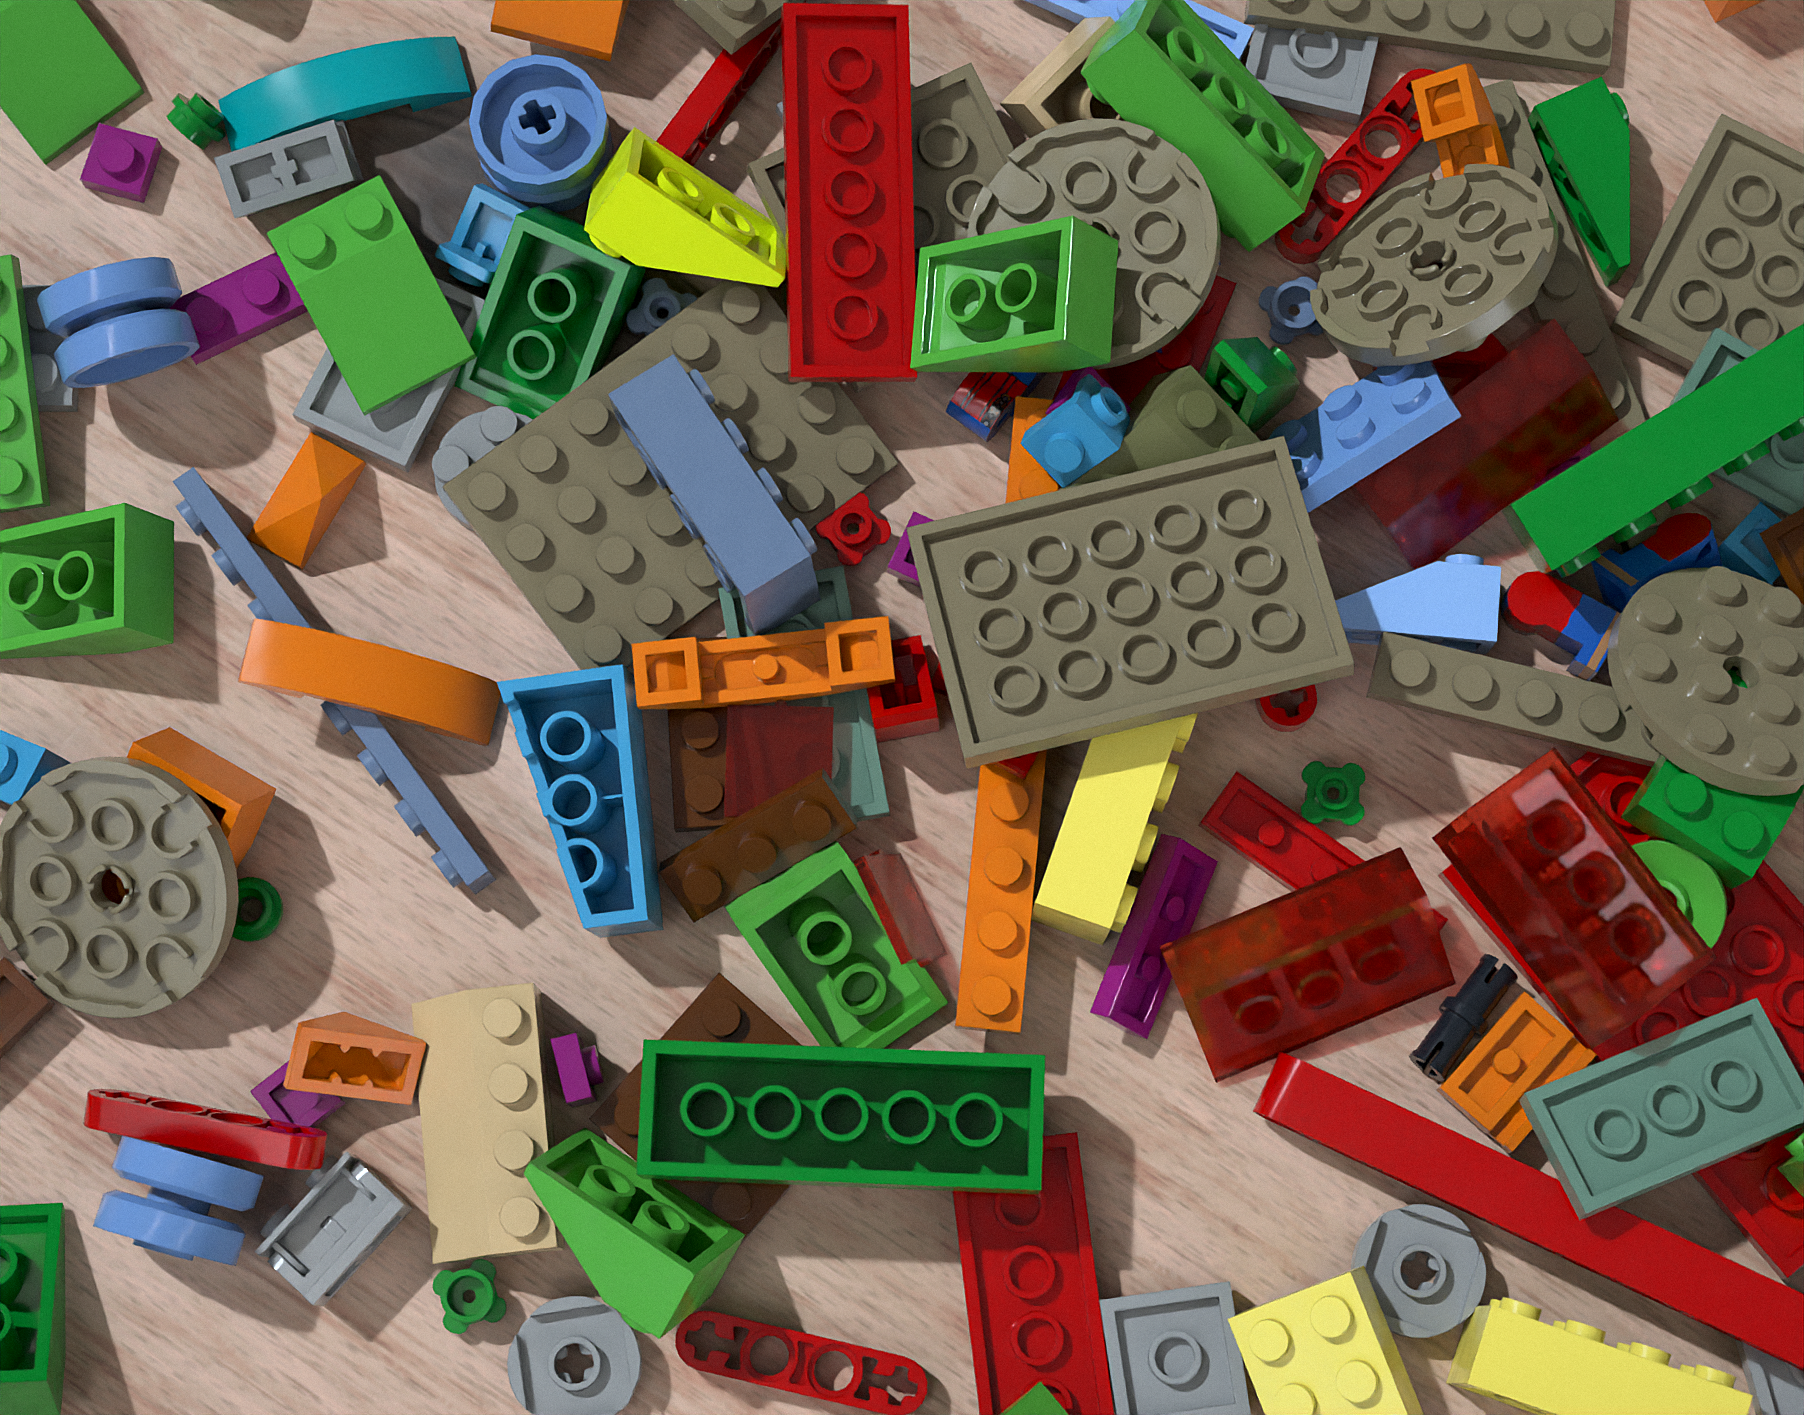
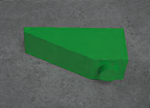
(1588, 160)
(1252, 379)

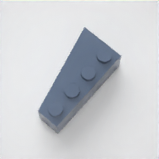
(719, 493)

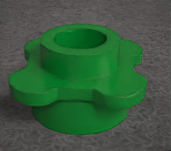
(1319, 806)
(451, 1290)

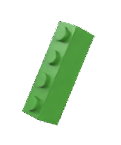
(1186, 85)

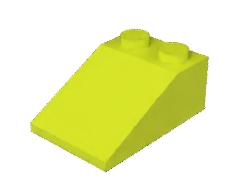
(678, 219)

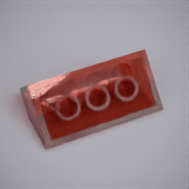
(1516, 426)
(1574, 898)
(1309, 964)

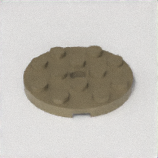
(1137, 193)
(1495, 253)
(1672, 668)
(163, 849)

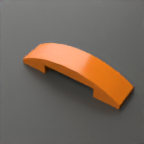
(1459, 119)
(763, 667)
(370, 679)

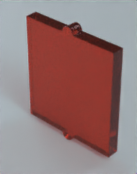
(773, 750)
(900, 908)

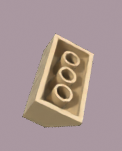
(485, 1121)

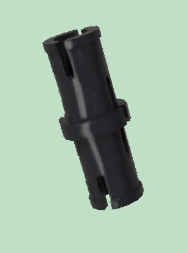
(1463, 1017)

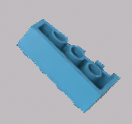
(594, 790)

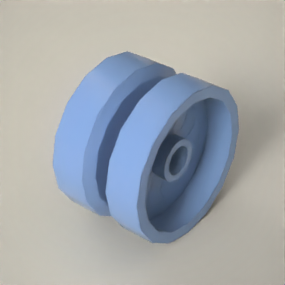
(541, 132)
(118, 322)
(178, 1202)

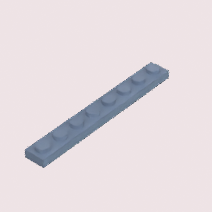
(382, 754)

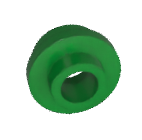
(196, 119)
(271, 914)

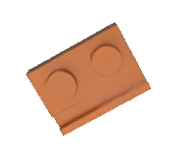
(1513, 1057)

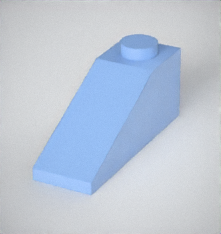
(1439, 604)

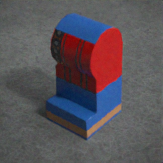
(988, 399)
(1678, 544)
(1562, 616)

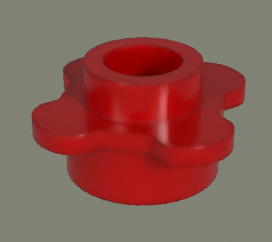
(853, 547)

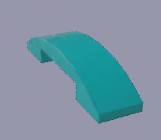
(346, 87)

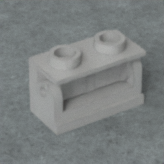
(288, 168)
(332, 1227)

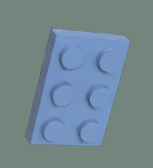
(1365, 428)

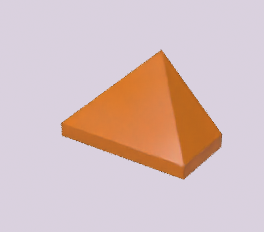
(306, 501)
(354, 1059)

